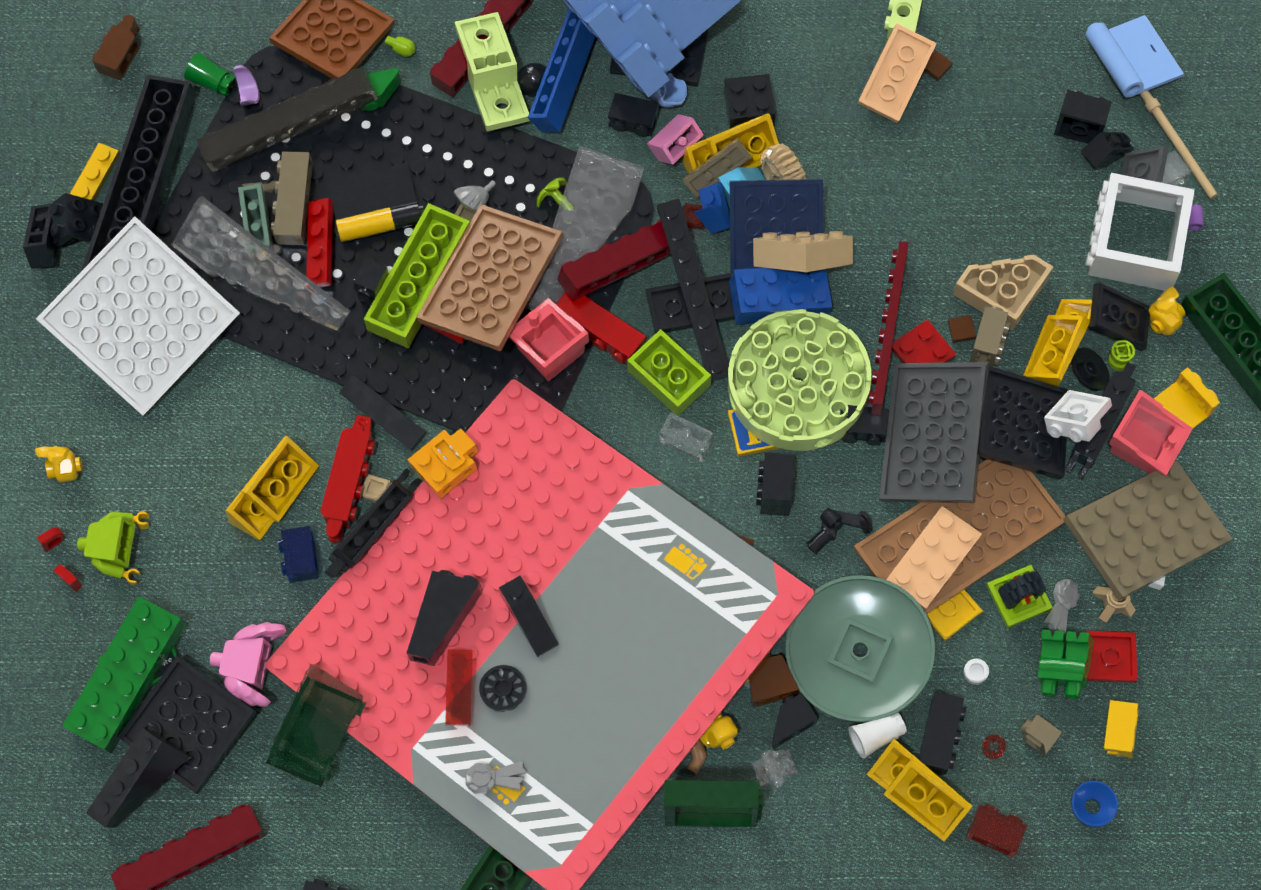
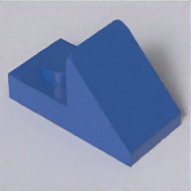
(715, 210)

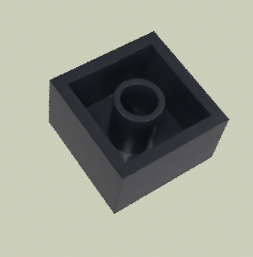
(748, 99)
(1082, 116)
(775, 484)

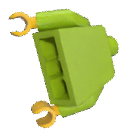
(111, 542)

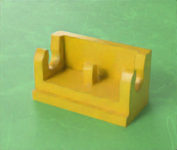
(1121, 728)

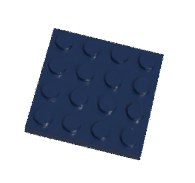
(772, 207)

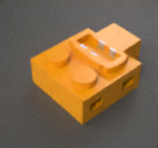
(445, 461)

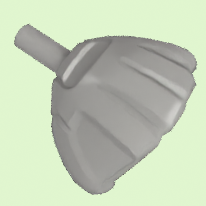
(474, 195)

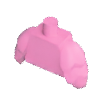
(245, 659)

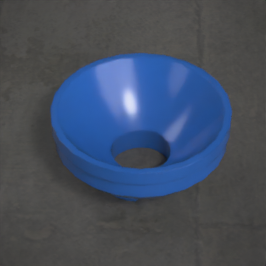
(1102, 795)

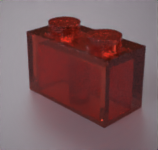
(996, 830)

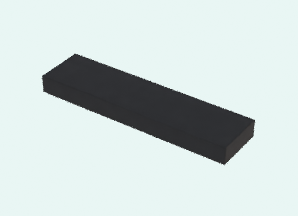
(382, 412)

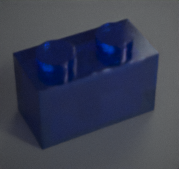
(299, 554)

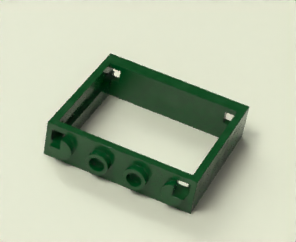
(712, 803)

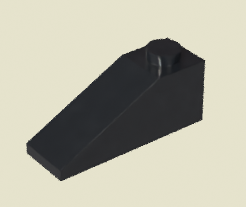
(38, 239)
(528, 616)

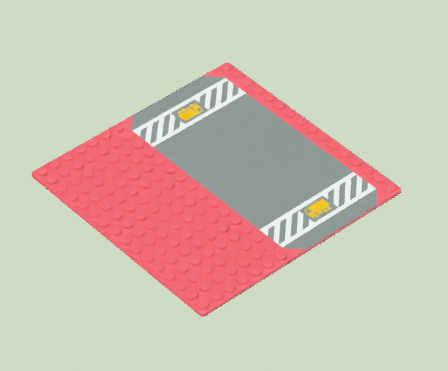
(650, 617)

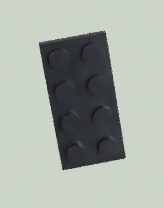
(669, 309)

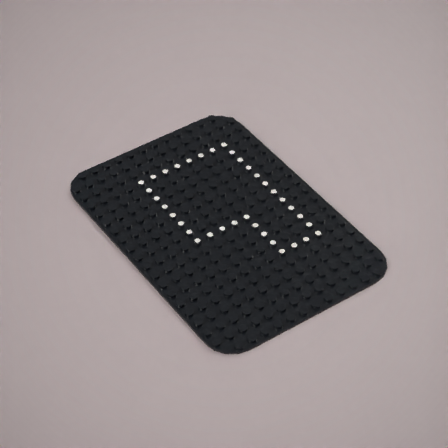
(443, 152)

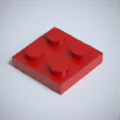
(923, 346)
(1113, 657)

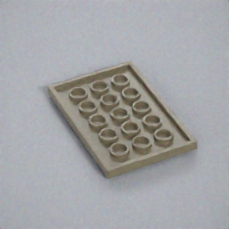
(1147, 530)

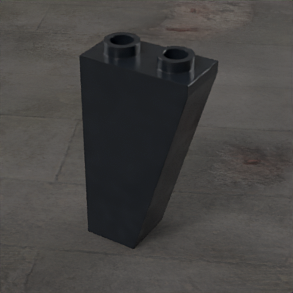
(441, 614)

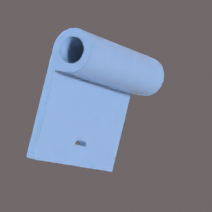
(1133, 55)

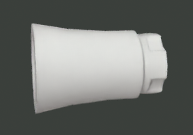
(876, 734)

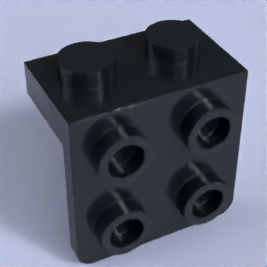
(73, 218)

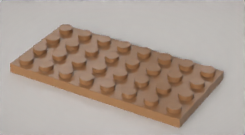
(1008, 511)

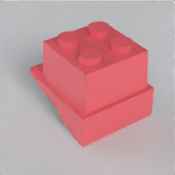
(549, 338)
(1149, 436)

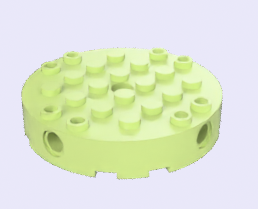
(791, 411)

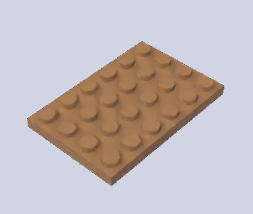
(490, 277)

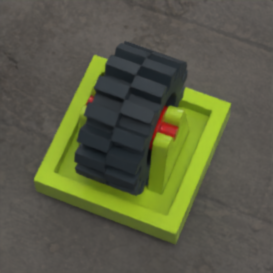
(1019, 596)

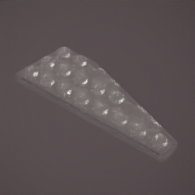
(591, 208)
(232, 252)

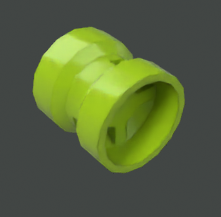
(1117, 358)

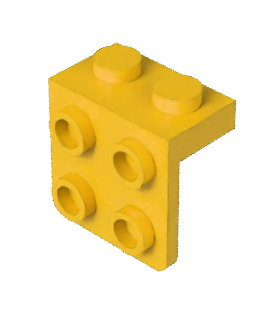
(1189, 399)

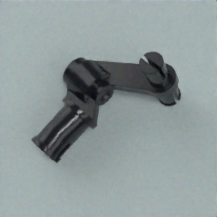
(832, 522)

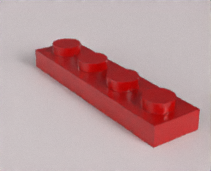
(319, 241)

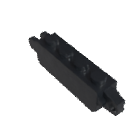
(1118, 391)
(371, 525)

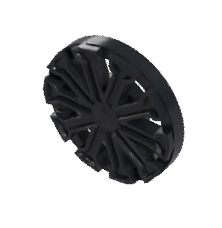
(502, 688)

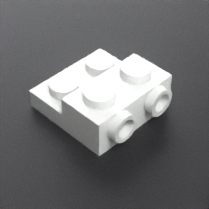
(1077, 416)

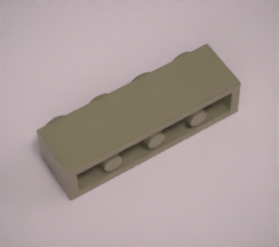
(292, 198)

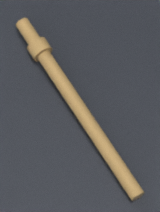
(1153, 107)

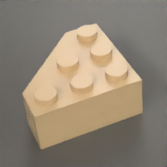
(803, 251)
(1004, 285)

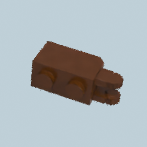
(117, 49)

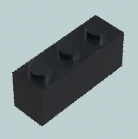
(942, 732)

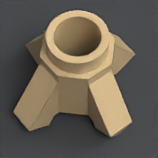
(1112, 604)

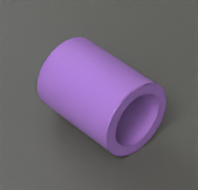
(1196, 219)

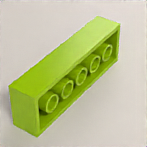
(414, 275)

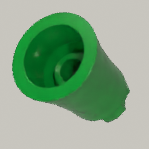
(209, 75)

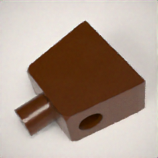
(771, 681)

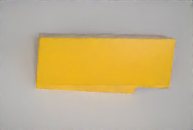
(754, 135)
(1059, 341)
(271, 489)
(919, 790)

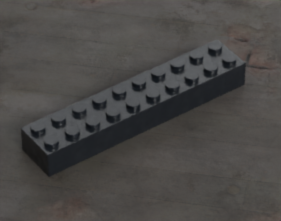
(144, 159)

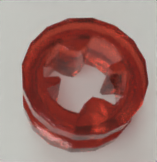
(992, 755)

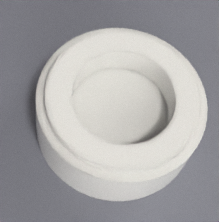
(976, 671)

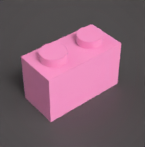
(674, 137)

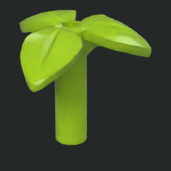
(552, 190)

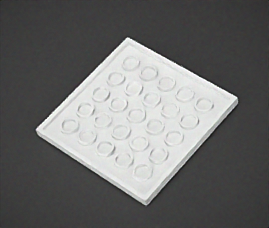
(138, 316)

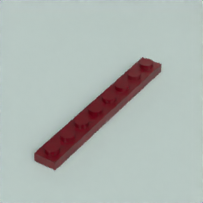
(886, 335)

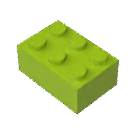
(669, 372)

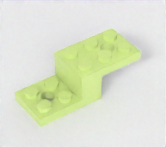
(492, 71)

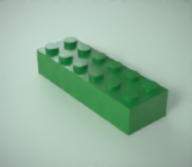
(124, 674)

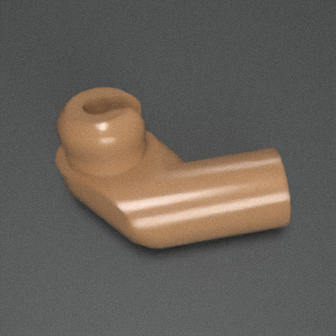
(698, 757)

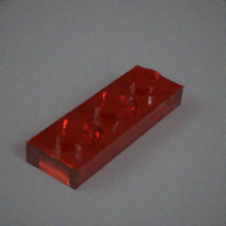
(458, 687)

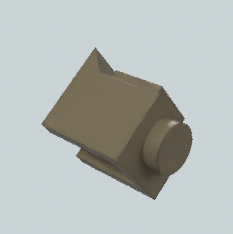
(1040, 734)

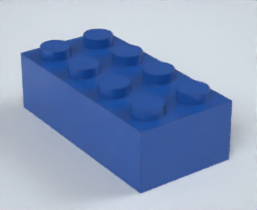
(769, 290)

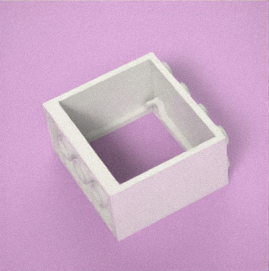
(1131, 267)

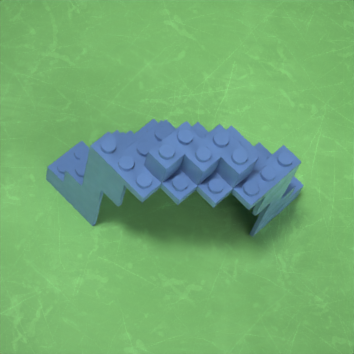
(648, 34)

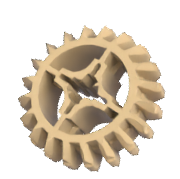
(781, 163)

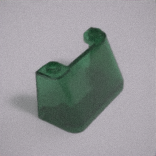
(315, 726)

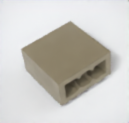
(990, 336)

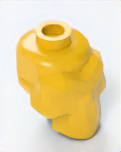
(1166, 313)
(61, 463)
(720, 733)

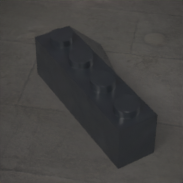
(136, 777)

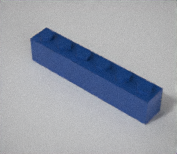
(561, 75)

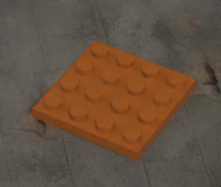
(332, 34)

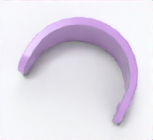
(247, 86)

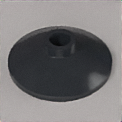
(1090, 369)

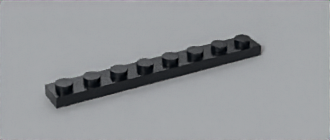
(693, 289)

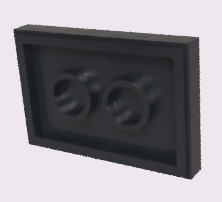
(1119, 316)

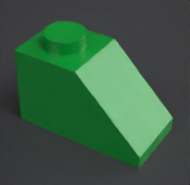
(384, 84)

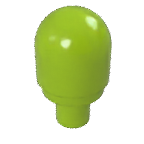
(401, 45)

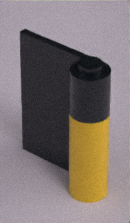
(374, 202)

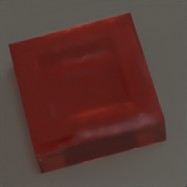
(691, 219)

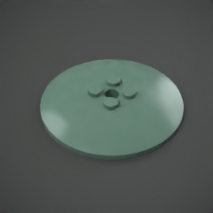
(868, 614)

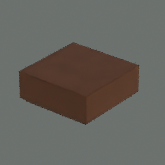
(937, 65)
(961, 329)

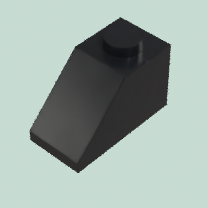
(793, 718)

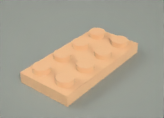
(896, 73)
(934, 557)

